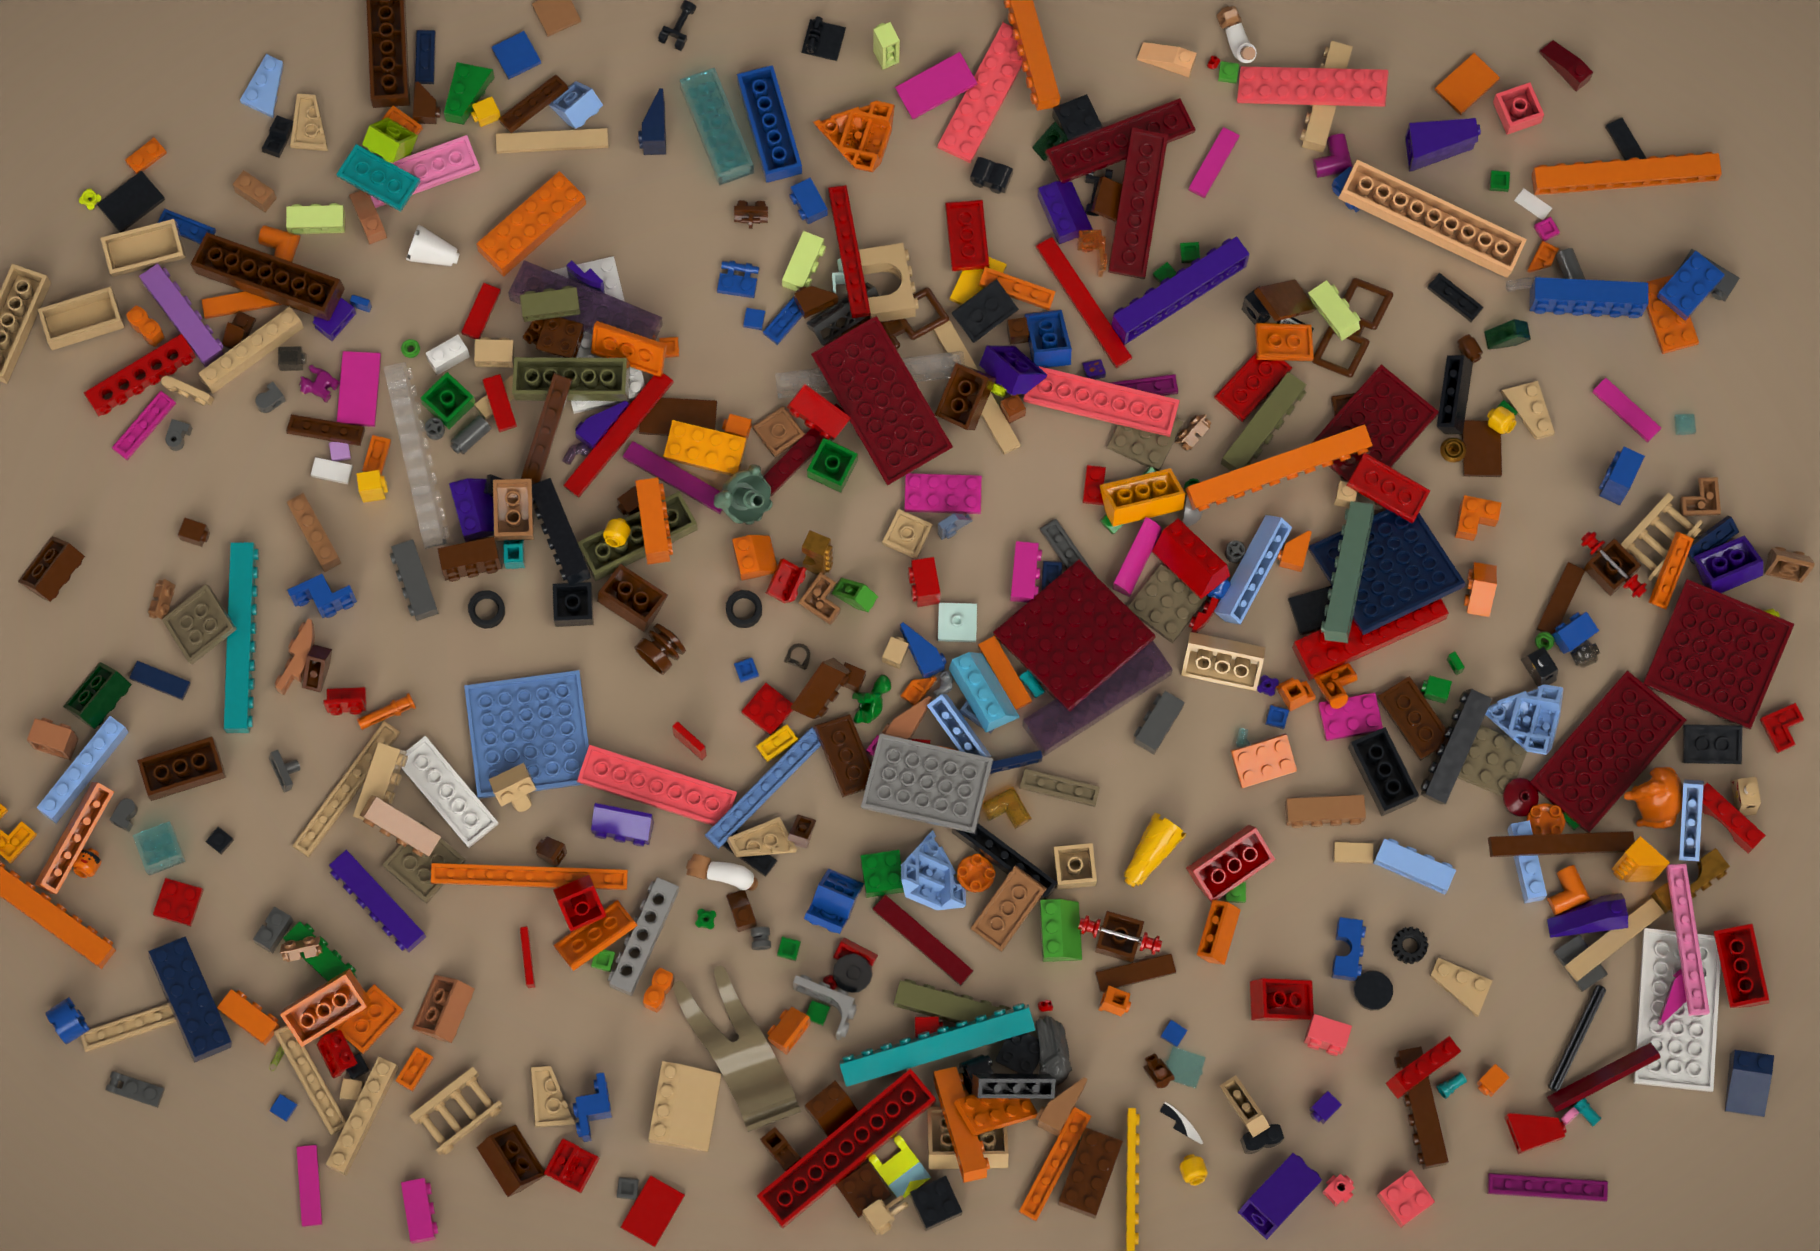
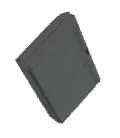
(1571, 950)

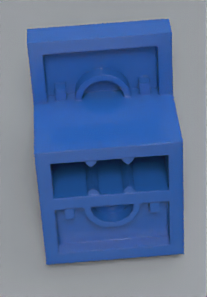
(326, 601)
(833, 901)
(592, 1107)

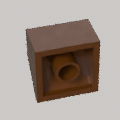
(831, 1108)

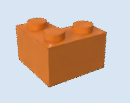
(1475, 512)
(1482, 586)

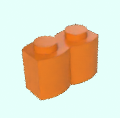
(146, 326)
(661, 985)

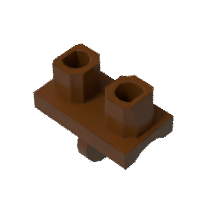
(751, 214)
(533, 332)
(1158, 1071)

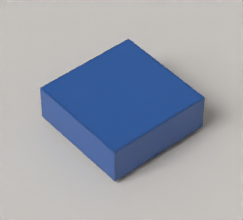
(360, 303)
(754, 319)
(746, 670)
(1277, 717)
(1174, 1033)
(283, 1107)

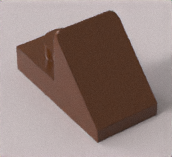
(238, 329)
(802, 831)

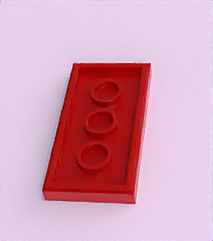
(967, 235)
(1251, 385)
(1388, 488)

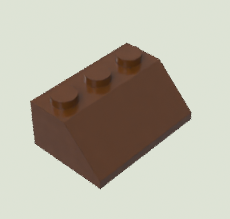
(965, 396)
(51, 568)
(632, 597)
(821, 689)
(511, 1160)

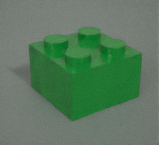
(448, 400)
(832, 465)
(882, 873)

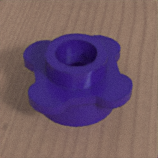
(1268, 690)

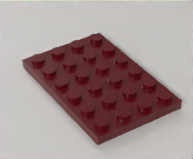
(1391, 416)

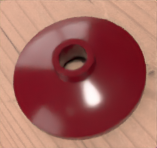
(1513, 797)

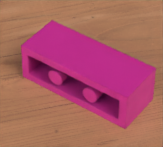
(1025, 572)
(419, 1210)

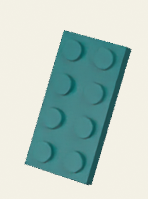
(378, 177)

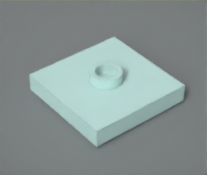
(957, 622)

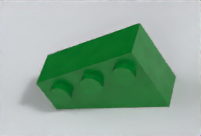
(466, 89)

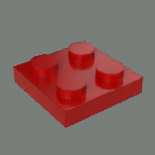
(768, 709)
(178, 902)

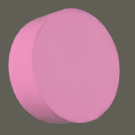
(1569, 1116)

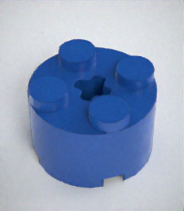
(67, 1020)

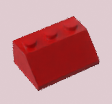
(818, 413)

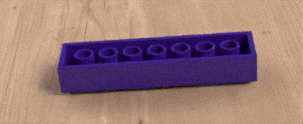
(1180, 290)

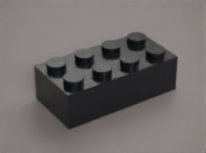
(1383, 771)

